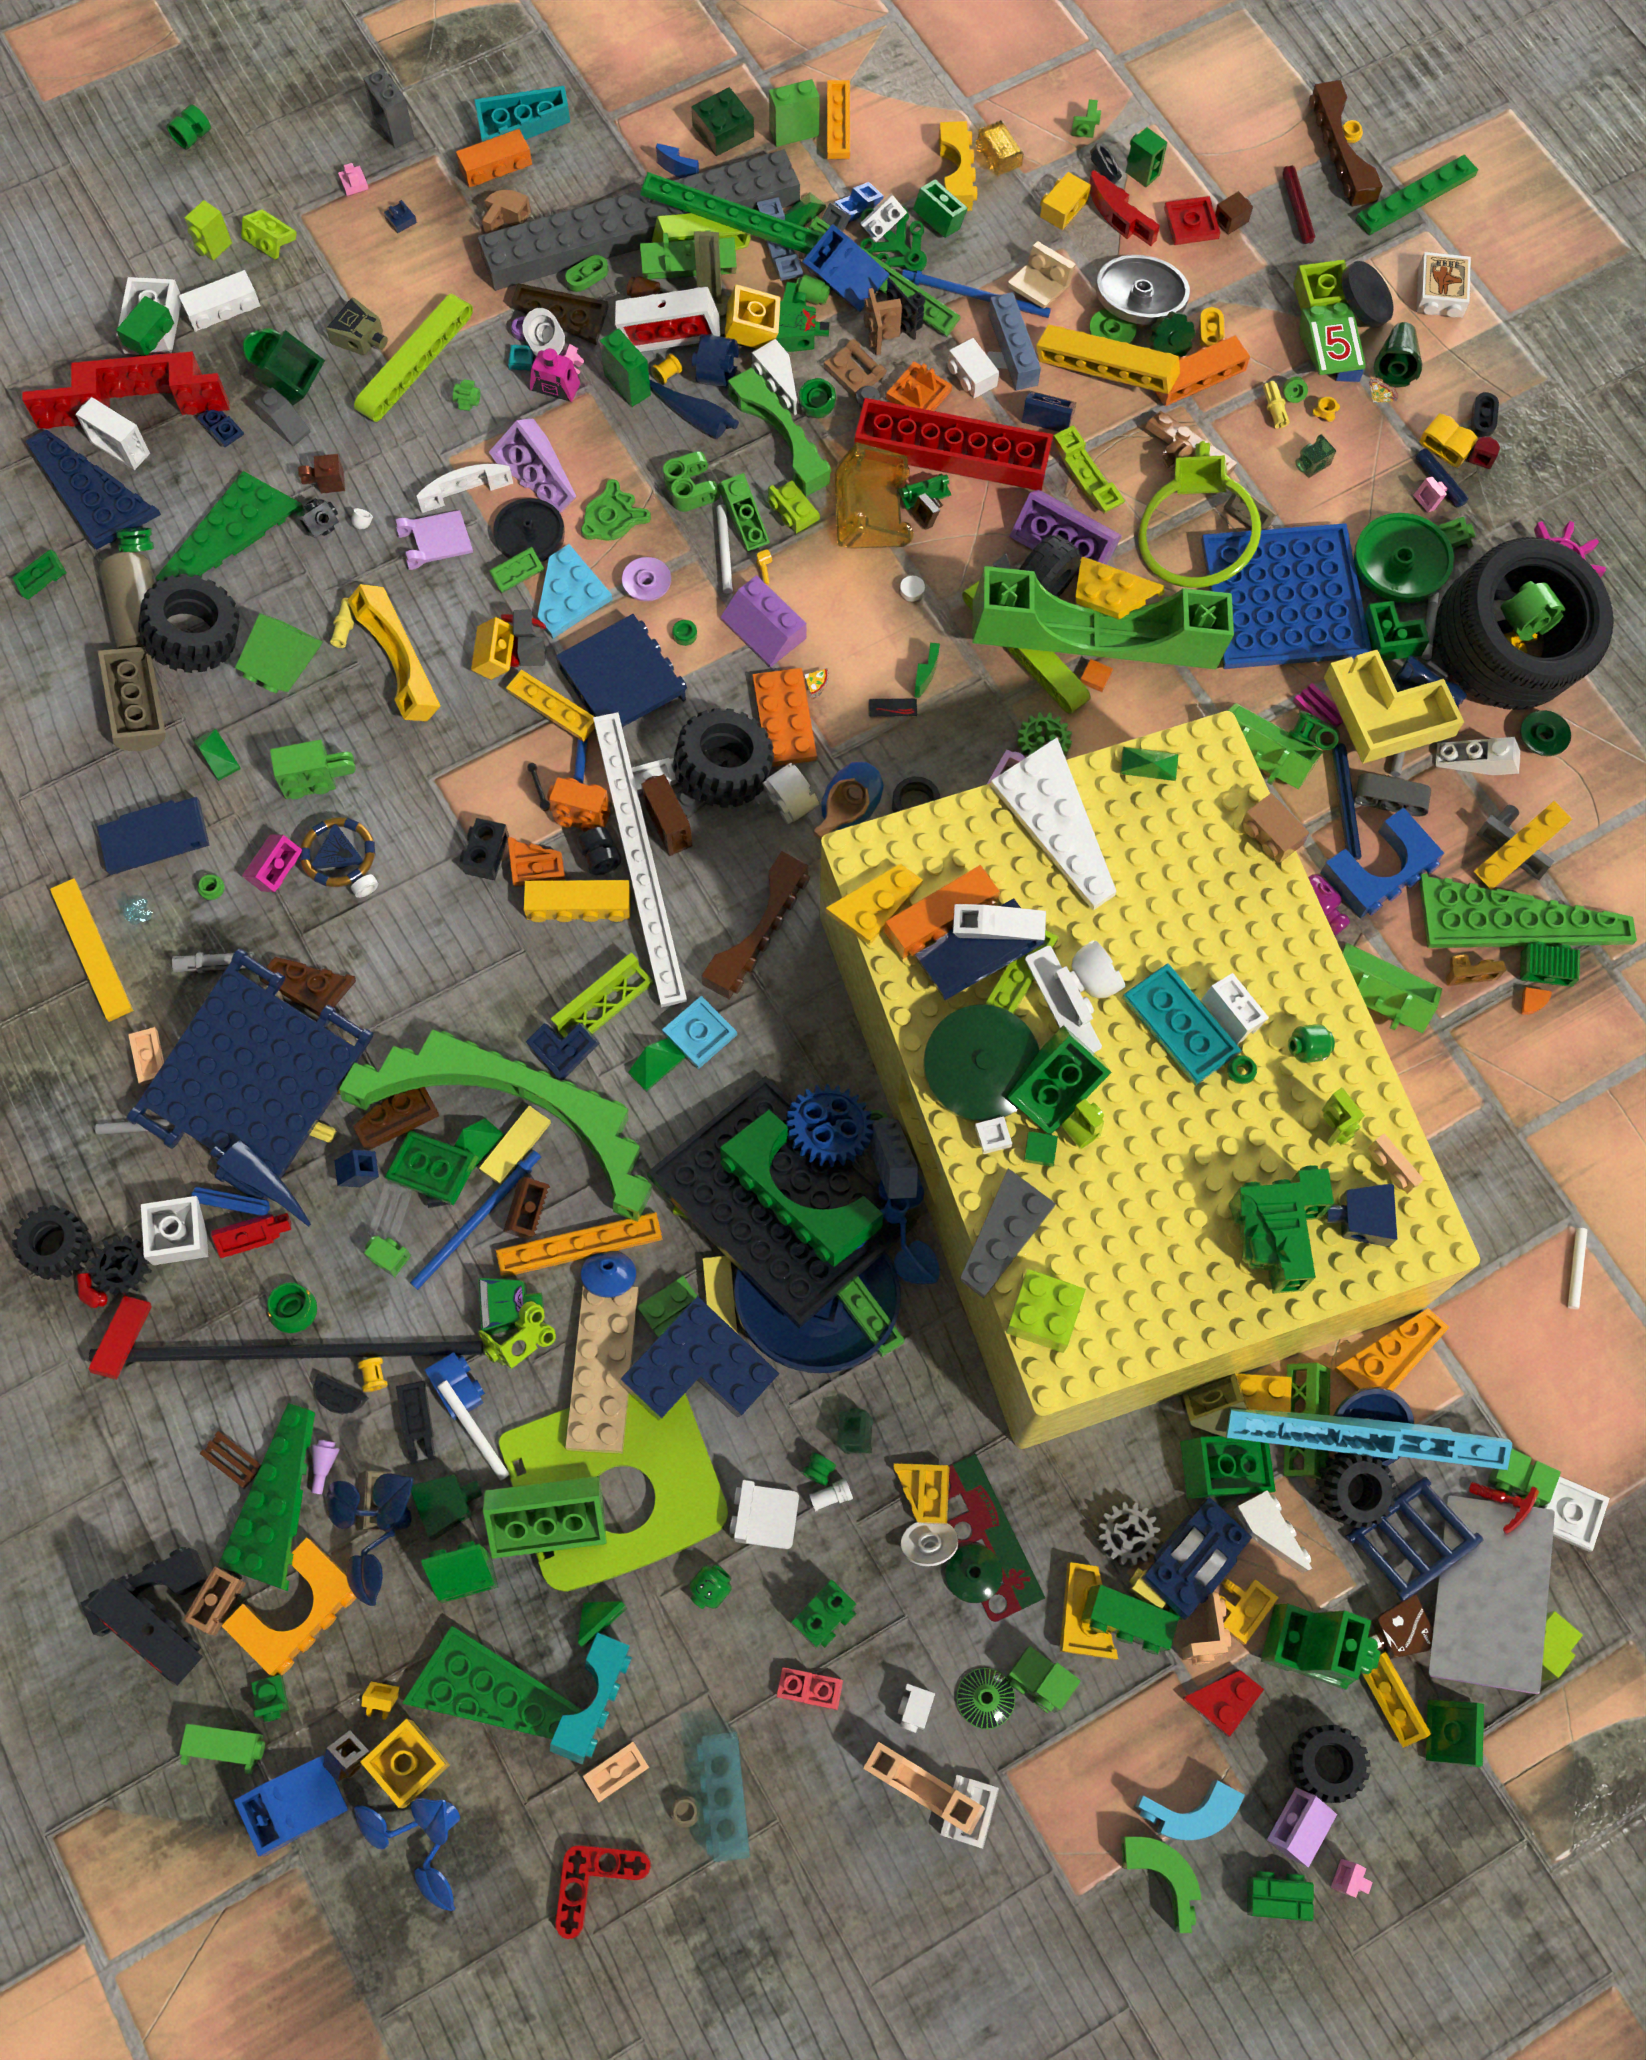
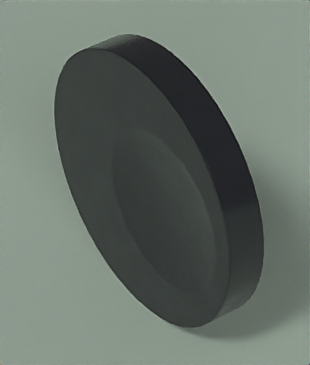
(1367, 294)
(527, 525)

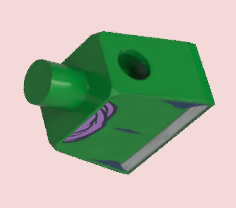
(502, 1302)

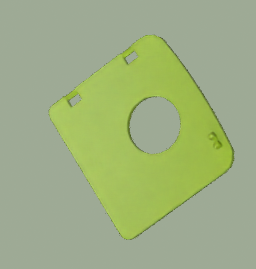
(666, 1450)

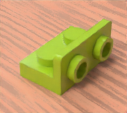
(266, 232)
(793, 506)
(1342, 1114)

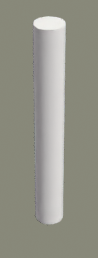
(1577, 1268)

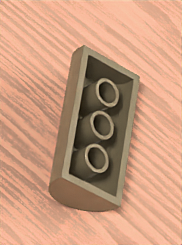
(125, 581)
(132, 698)

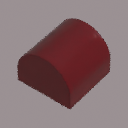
(1484, 452)

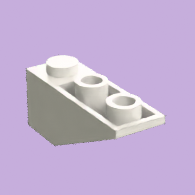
(775, 367)
(1480, 756)
(998, 922)
(1265, 1524)

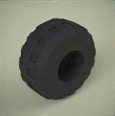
(1054, 563)

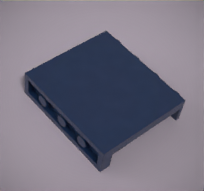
(621, 672)

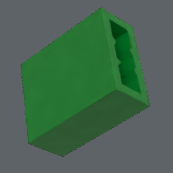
(625, 367)

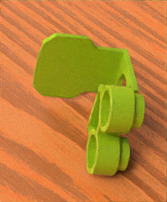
(530, 1331)

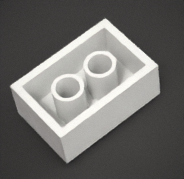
(160, 290)

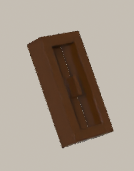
(213, 1445)

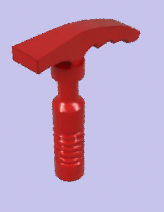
(508, 618)
(1525, 1505)

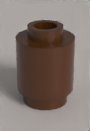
(643, 287)

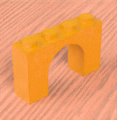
(276, 1649)

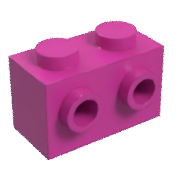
(272, 863)

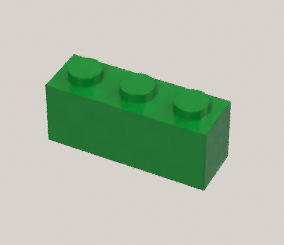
(1129, 1619)

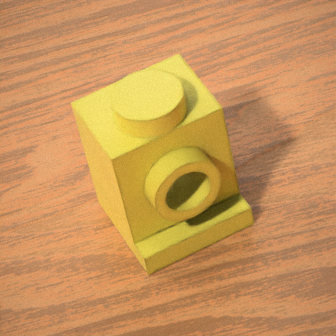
(1143, 1591)

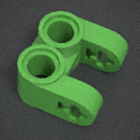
(698, 494)

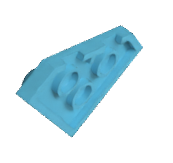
(569, 592)

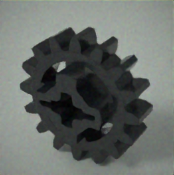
(111, 1271)

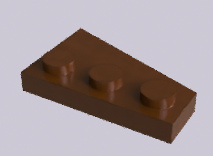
(310, 986)
(395, 1117)

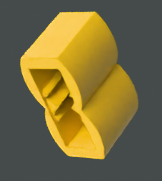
(1448, 440)

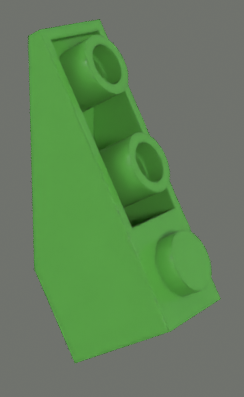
(743, 511)

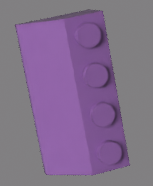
(1048, 516)

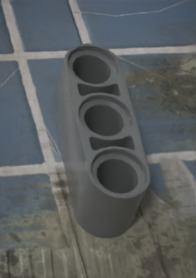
(1392, 794)

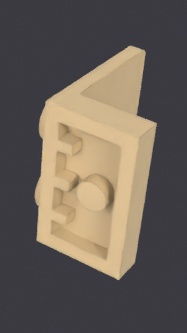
(1044, 276)

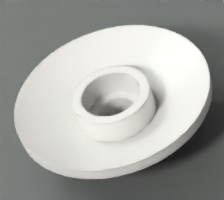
(929, 1543)

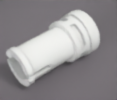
(837, 1493)

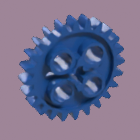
(829, 1125)

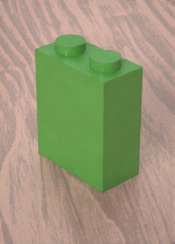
(794, 112)

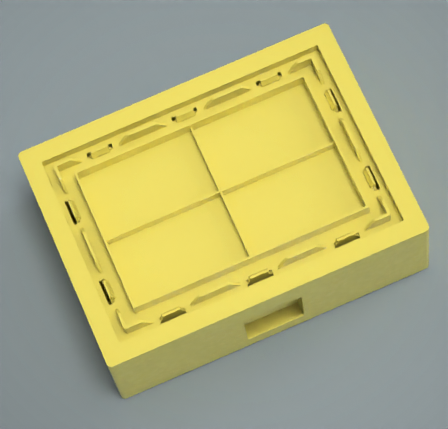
(1149, 1199)

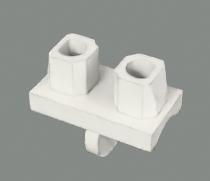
(883, 217)

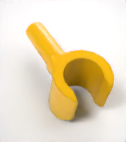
(764, 558)

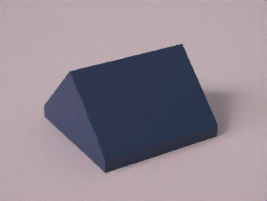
(1048, 411)

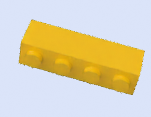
(577, 900)

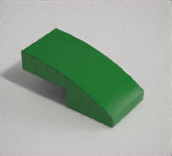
(926, 671)

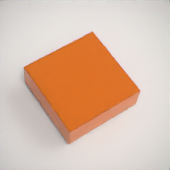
(1096, 675)

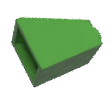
(276, 653)

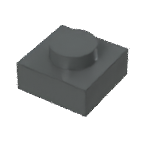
(836, 216)

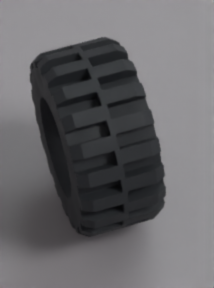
(195, 598)
(729, 732)

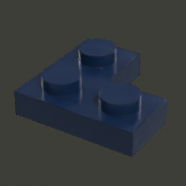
(564, 1054)

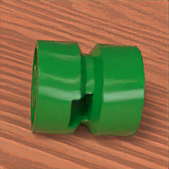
(188, 127)

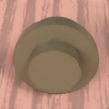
(685, 1811)

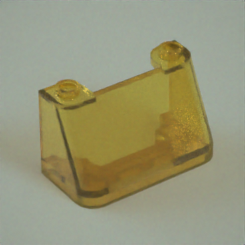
(869, 498)

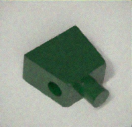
(444, 1503)

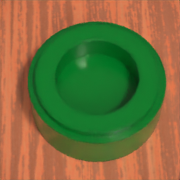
(684, 632)

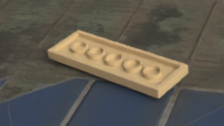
(601, 1359)

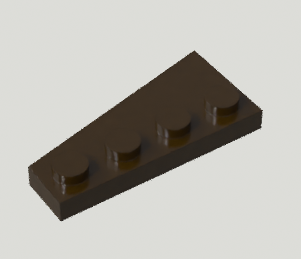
(574, 313)

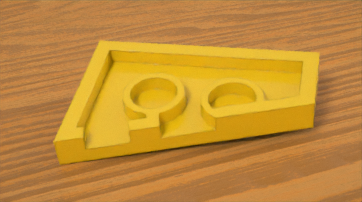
(875, 902)
(1075, 1633)

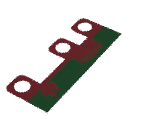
(992, 1526)

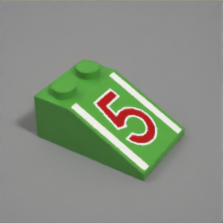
(1332, 338)

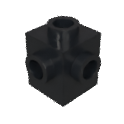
(310, 517)

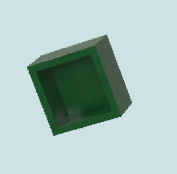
(722, 121)
(289, 367)

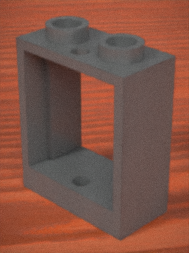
(389, 108)

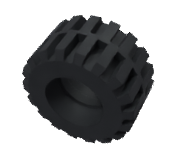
(37, 1228)
(1376, 1489)
(1353, 1759)

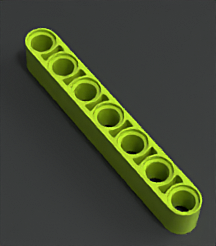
(413, 357)
(1046, 670)

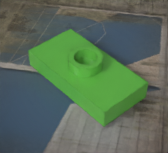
(516, 570)

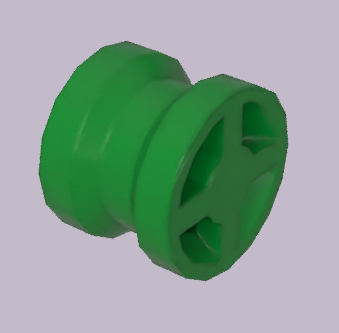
(818, 1469)

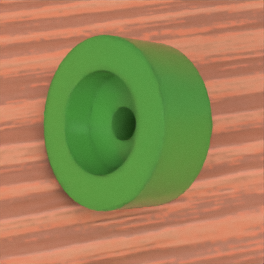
(1295, 389)

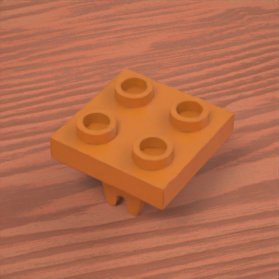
(919, 388)

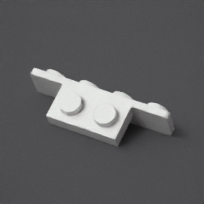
(1062, 996)

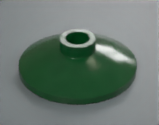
(1549, 725)
(969, 1588)

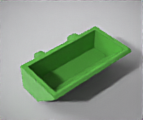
(678, 258)
(1275, 749)
(1392, 990)

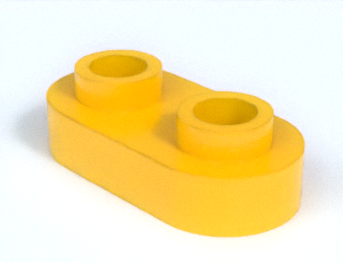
(1211, 331)

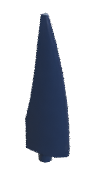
(699, 412)
(254, 1173)

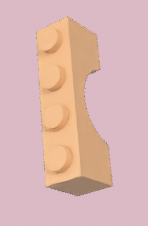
(924, 1788)

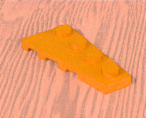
(1393, 1355)

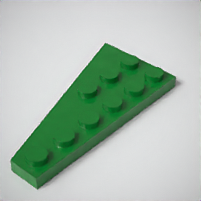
(271, 1512)

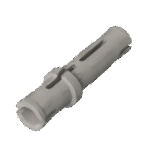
(204, 962)

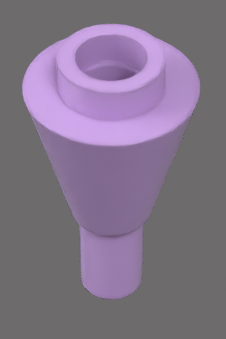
(323, 1458)

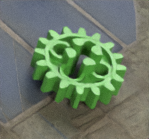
(1033, 731)

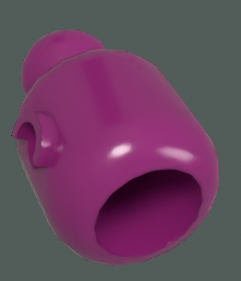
(1329, 901)

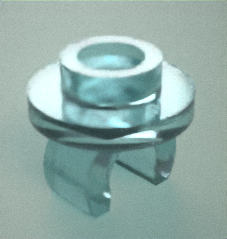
(133, 912)

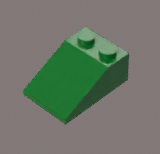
(1058, 1080)
(1226, 1467)

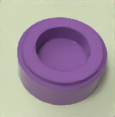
(517, 329)

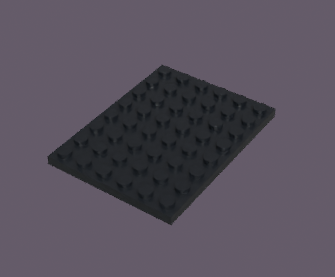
(752, 1233)

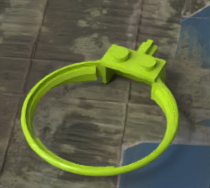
(1198, 476)

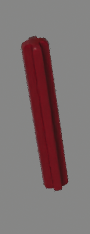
(1298, 204)

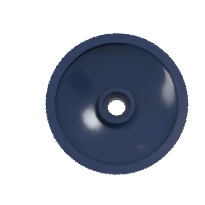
(1376, 1404)

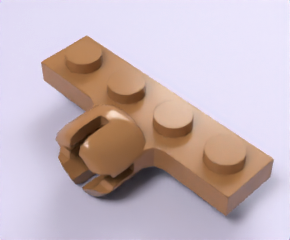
(1180, 440)

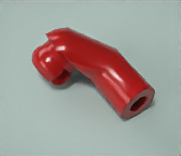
(89, 1295)

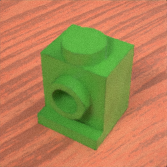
(386, 1254)

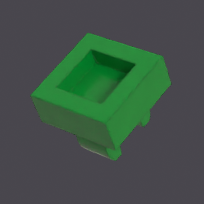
(792, 296)

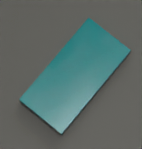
(1181, 1024)

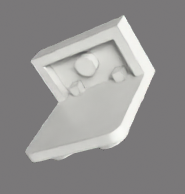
(764, 1516)

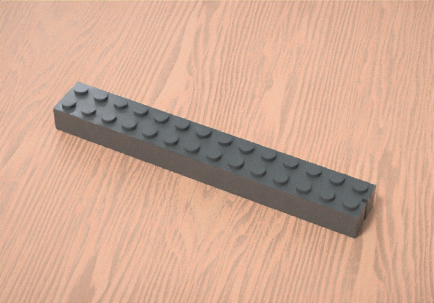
(624, 221)

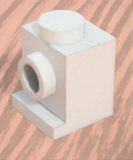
(915, 1708)

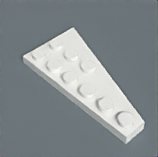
(1051, 810)

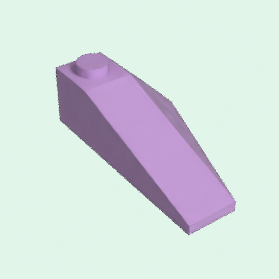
(534, 463)

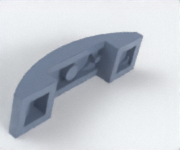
(783, 258)

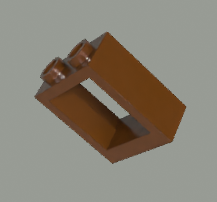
(666, 814)

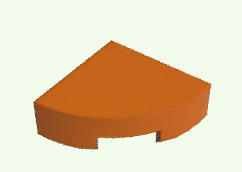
(1534, 1000)

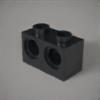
(489, 849)

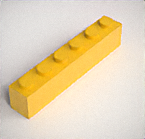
(1108, 358)

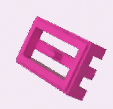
(1322, 705)

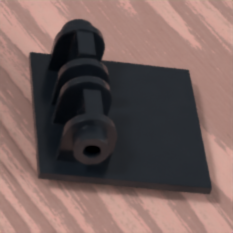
(912, 308)

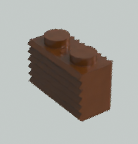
(526, 1208)

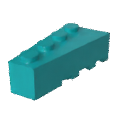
(529, 111)

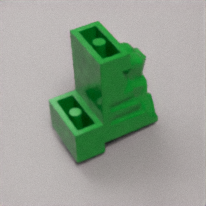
(1276, 1225)
(1320, 1645)

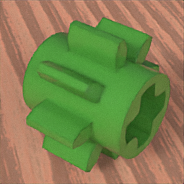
(466, 395)

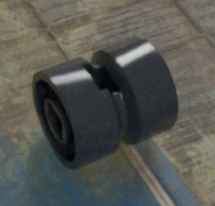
(598, 851)

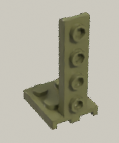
(709, 272)

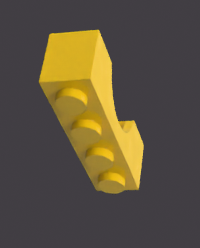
(954, 146)

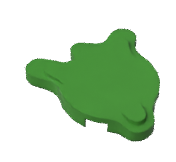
(612, 514)

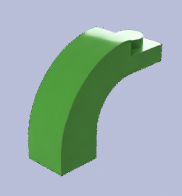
(1166, 1861)

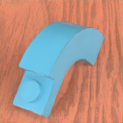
(1207, 1819)

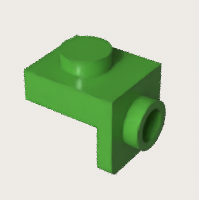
(1086, 125)

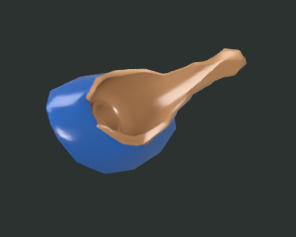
(850, 797)

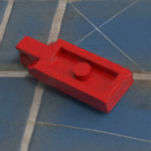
(249, 1234)

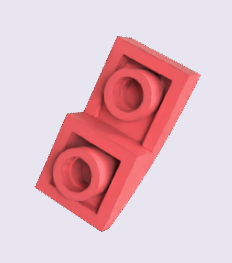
(809, 1688)

